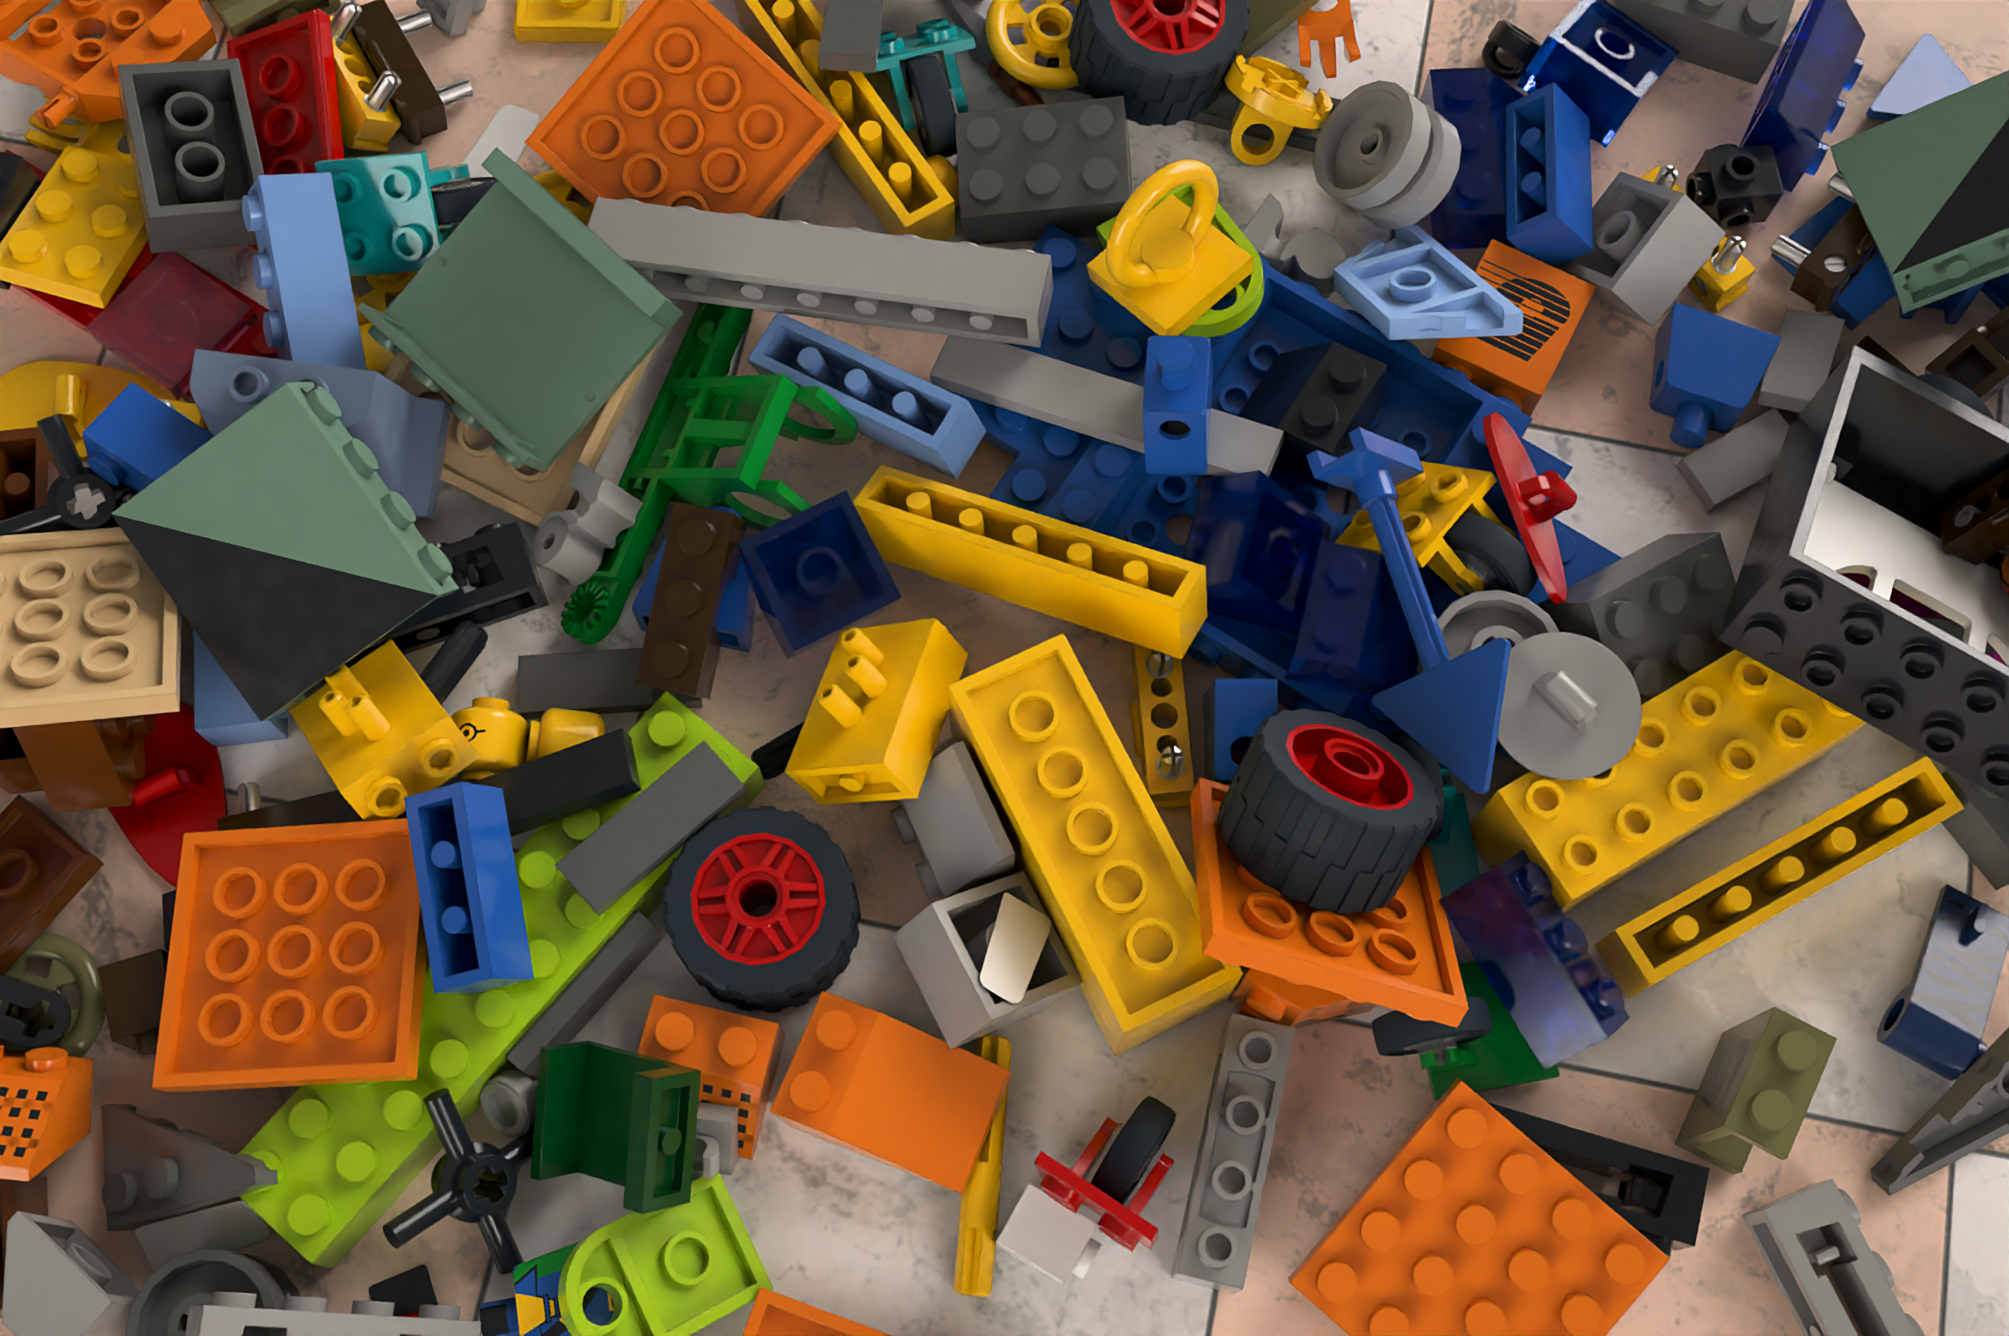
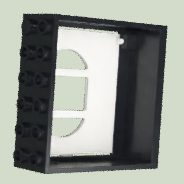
(1864, 497)

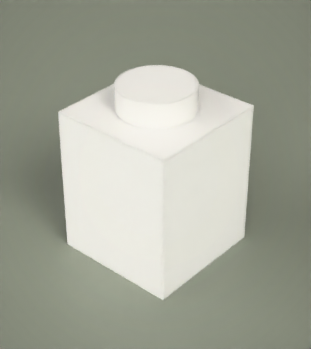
(1049, 1237)

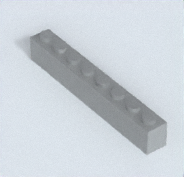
(832, 271)

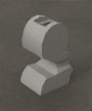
(1303, 258)
(575, 539)

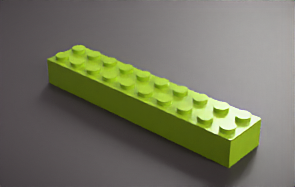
(359, 1145)

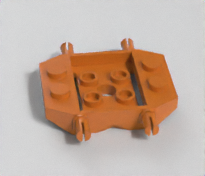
(82, 72)

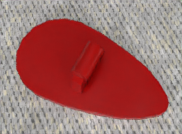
(1527, 502)
(176, 796)

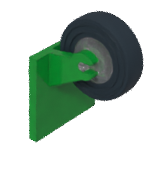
(1481, 1051)

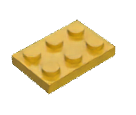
(77, 230)

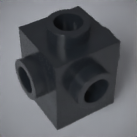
(1736, 184)

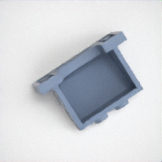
(398, 428)

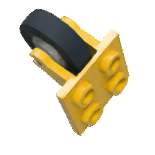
(1453, 532)

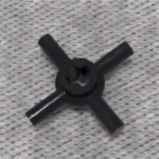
(62, 491)
(467, 1184)

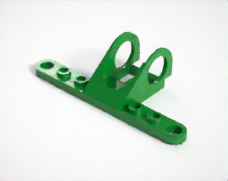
(675, 454)

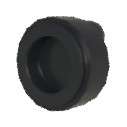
(1515, 43)

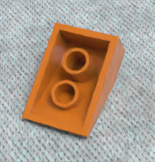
(890, 1092)

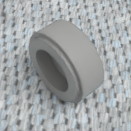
(510, 1102)

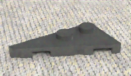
(1959, 1123)
(167, 1171)

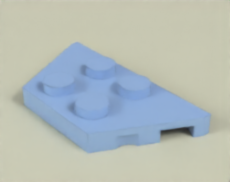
(1423, 291)

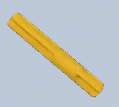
(982, 1195)

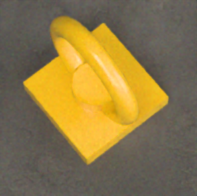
(1170, 260)

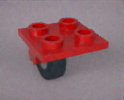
(1130, 1156)

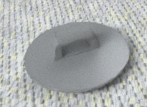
(1568, 706)

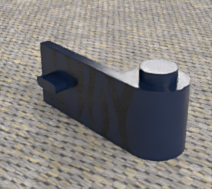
(1948, 1002)

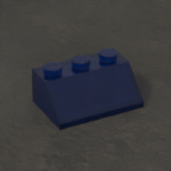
(1806, 88)
(1476, 202)
(1535, 959)

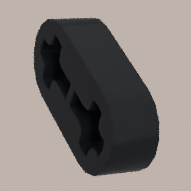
(30, 996)

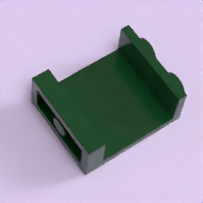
(617, 1121)

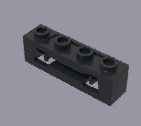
(498, 566)
(1670, 1205)

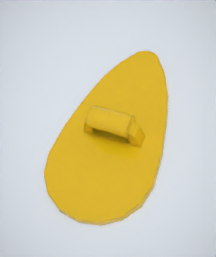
(68, 389)

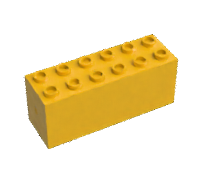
(1692, 763)
(1090, 842)

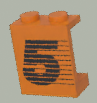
(1524, 362)

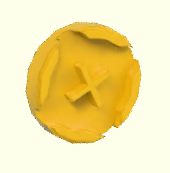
(1272, 97)

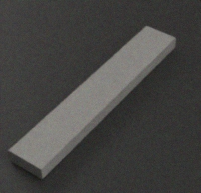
(1089, 402)

